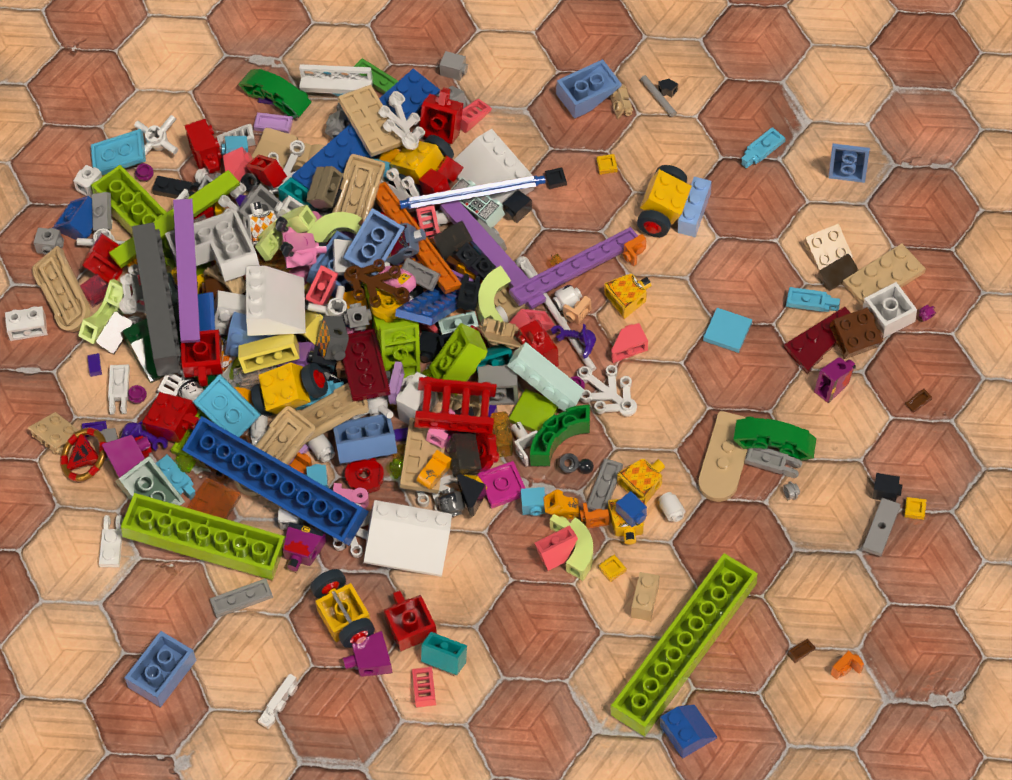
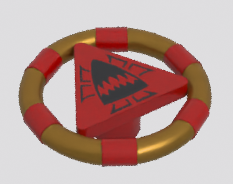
(83, 454)

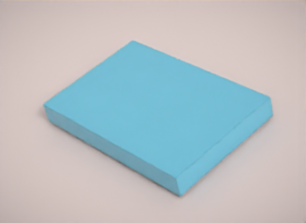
(120, 150)
(227, 407)

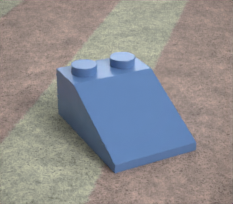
(587, 88)
(848, 163)
(238, 334)

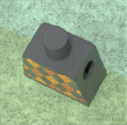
(332, 343)

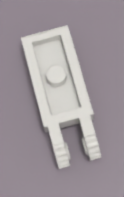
(118, 387)
(111, 543)

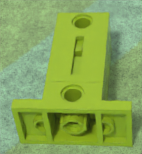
(397, 341)

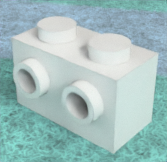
(26, 323)

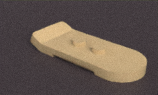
(276, 142)
(359, 185)
(61, 290)
(333, 410)
(283, 440)
(722, 461)

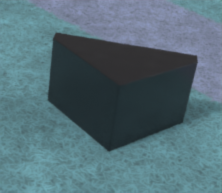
(472, 492)

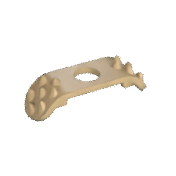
(236, 285)

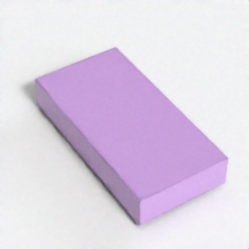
(273, 121)
(396, 382)

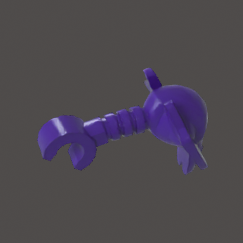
(586, 337)
(136, 430)

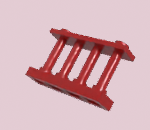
(455, 422)

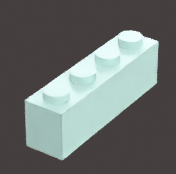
(545, 377)

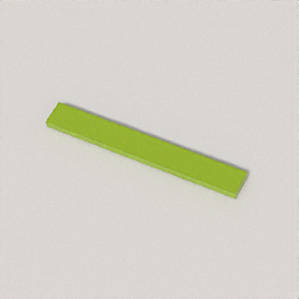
(201, 201)

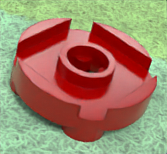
(487, 450)
(373, 469)

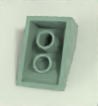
(149, 481)

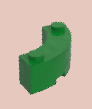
(284, 94)
(556, 430)
(767, 432)

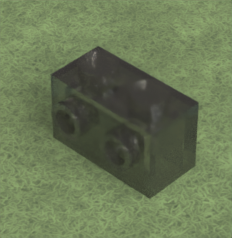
(450, 239)
(464, 454)

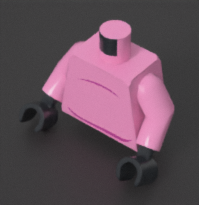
(296, 247)

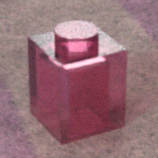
(94, 290)

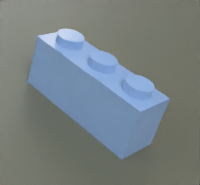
(694, 207)

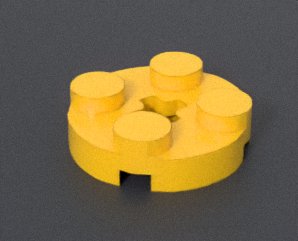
(385, 311)

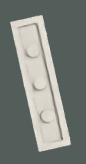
(334, 82)

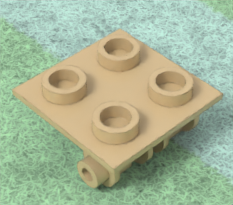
(827, 246)
(499, 332)
(53, 432)

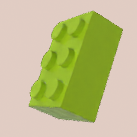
(459, 355)

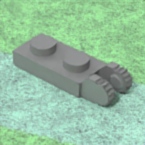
(773, 461)

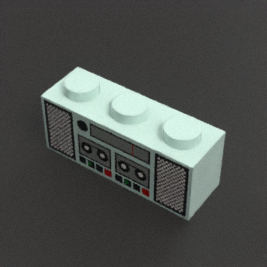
(481, 207)

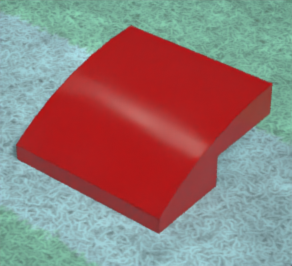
(100, 261)

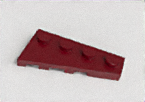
(814, 343)

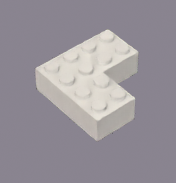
(221, 240)

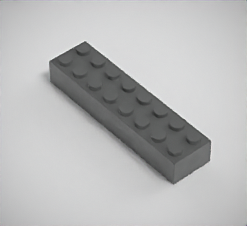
(157, 299)

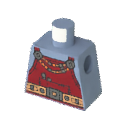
(406, 245)

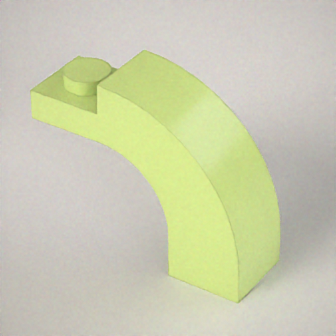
(329, 224)
(270, 240)
(491, 285)
(93, 325)
(582, 557)

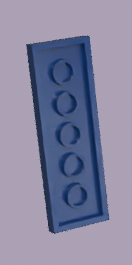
(429, 306)

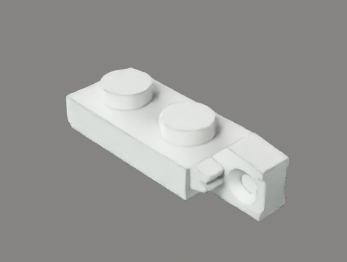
(278, 702)

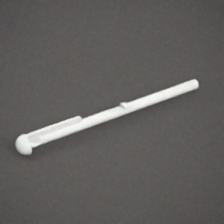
(524, 263)

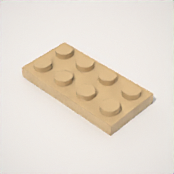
(362, 111)
(894, 266)
(417, 455)

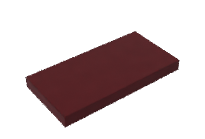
(365, 366)

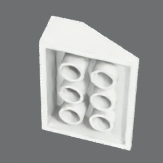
(491, 161)
(274, 302)
(407, 538)

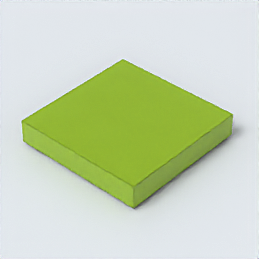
(533, 411)

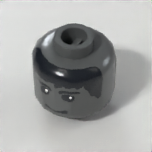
(451, 502)

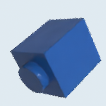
(631, 509)

